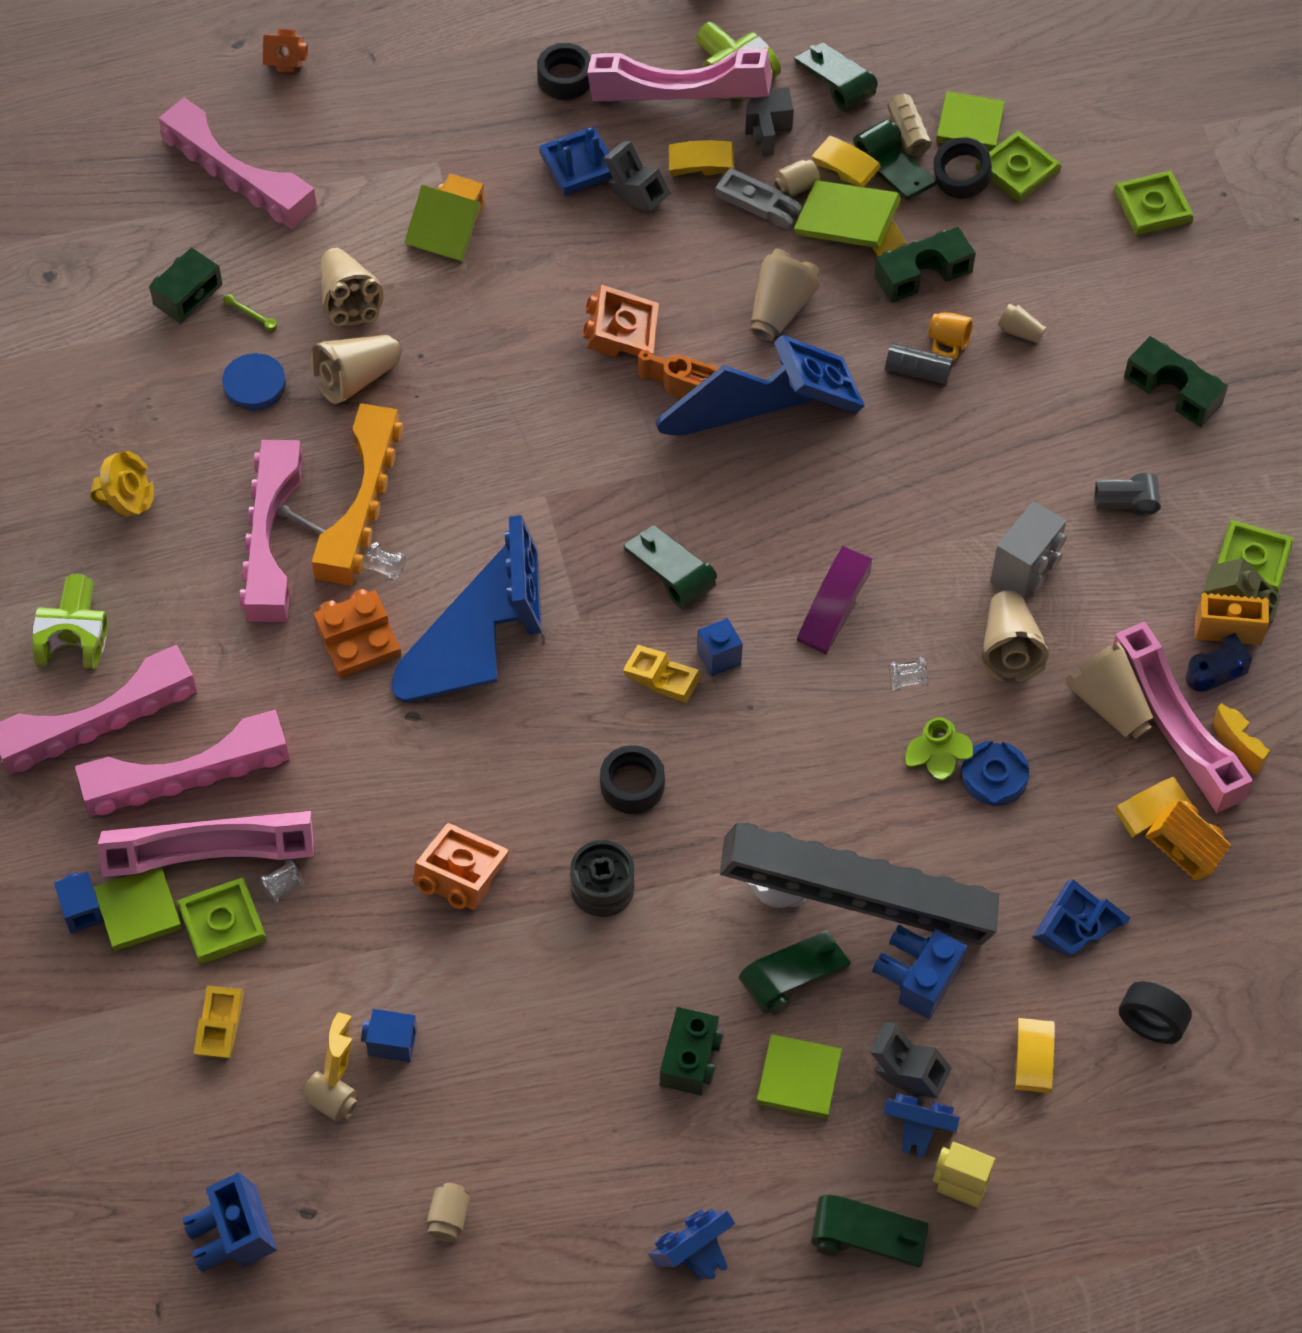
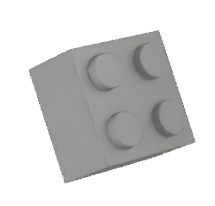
(1029, 550)

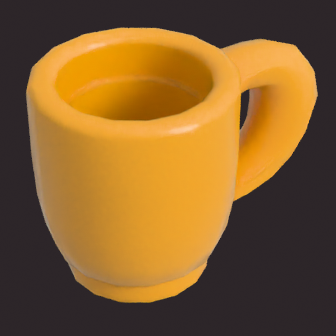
(950, 331)

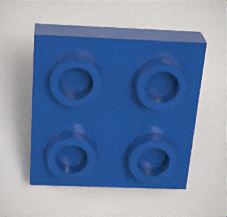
(576, 160)
(919, 1121)
(695, 1244)

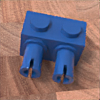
(932, 974)
(240, 1220)

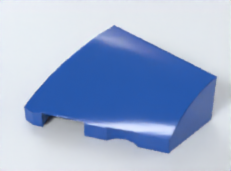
(1077, 920)

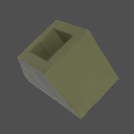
(1240, 579)

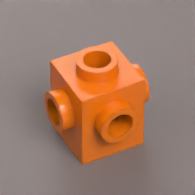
(274, 50)

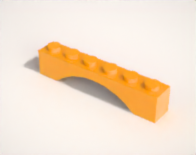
(341, 547)

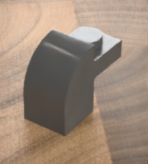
(769, 115)
(634, 184)
(909, 1066)

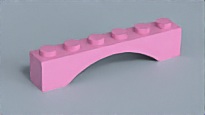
(621, 78)
(278, 193)
(267, 586)
(157, 683)
(1208, 762)
(116, 784)
(156, 846)

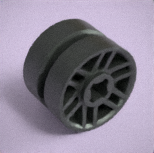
(602, 878)

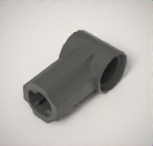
(1138, 494)

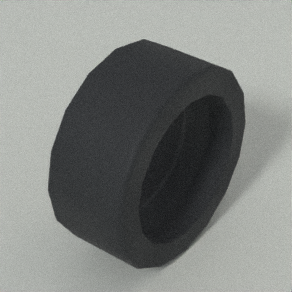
(563, 54)
(961, 147)
(635, 802)
(1155, 1012)

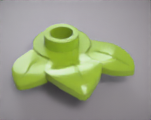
(939, 753)

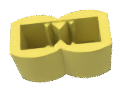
(963, 1174)

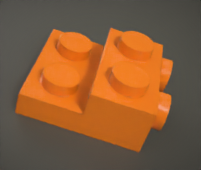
(620, 322)
(356, 632)
(459, 867)

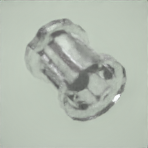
(384, 561)
(908, 673)
(281, 881)

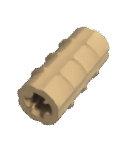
(906, 116)

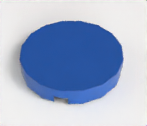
(254, 381)
(995, 773)

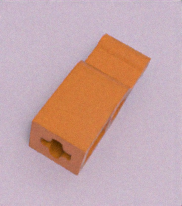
(676, 372)

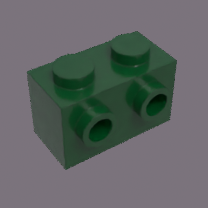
(185, 285)
(689, 1051)

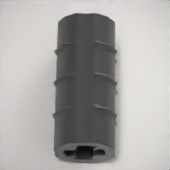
(918, 364)

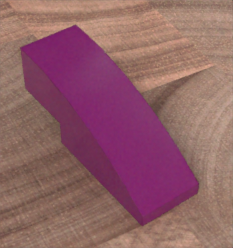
(835, 599)

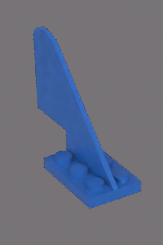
(736, 395)
(461, 643)

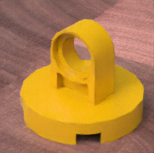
(123, 484)

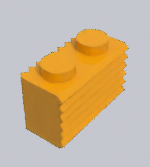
(1224, 615)
(1188, 839)

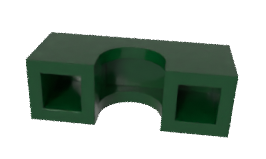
(945, 252)
(1158, 364)

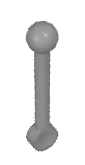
(284, 511)

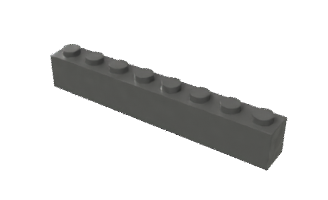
(859, 883)

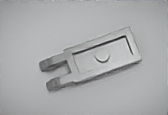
(757, 198)

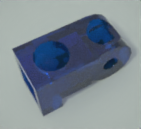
(1219, 666)

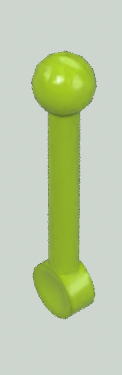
(270, 323)

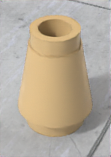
(1021, 324)

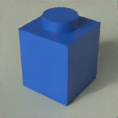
(719, 647)
(78, 901)
(390, 1035)

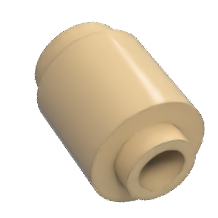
(796, 178)
(335, 1101)
(447, 1212)

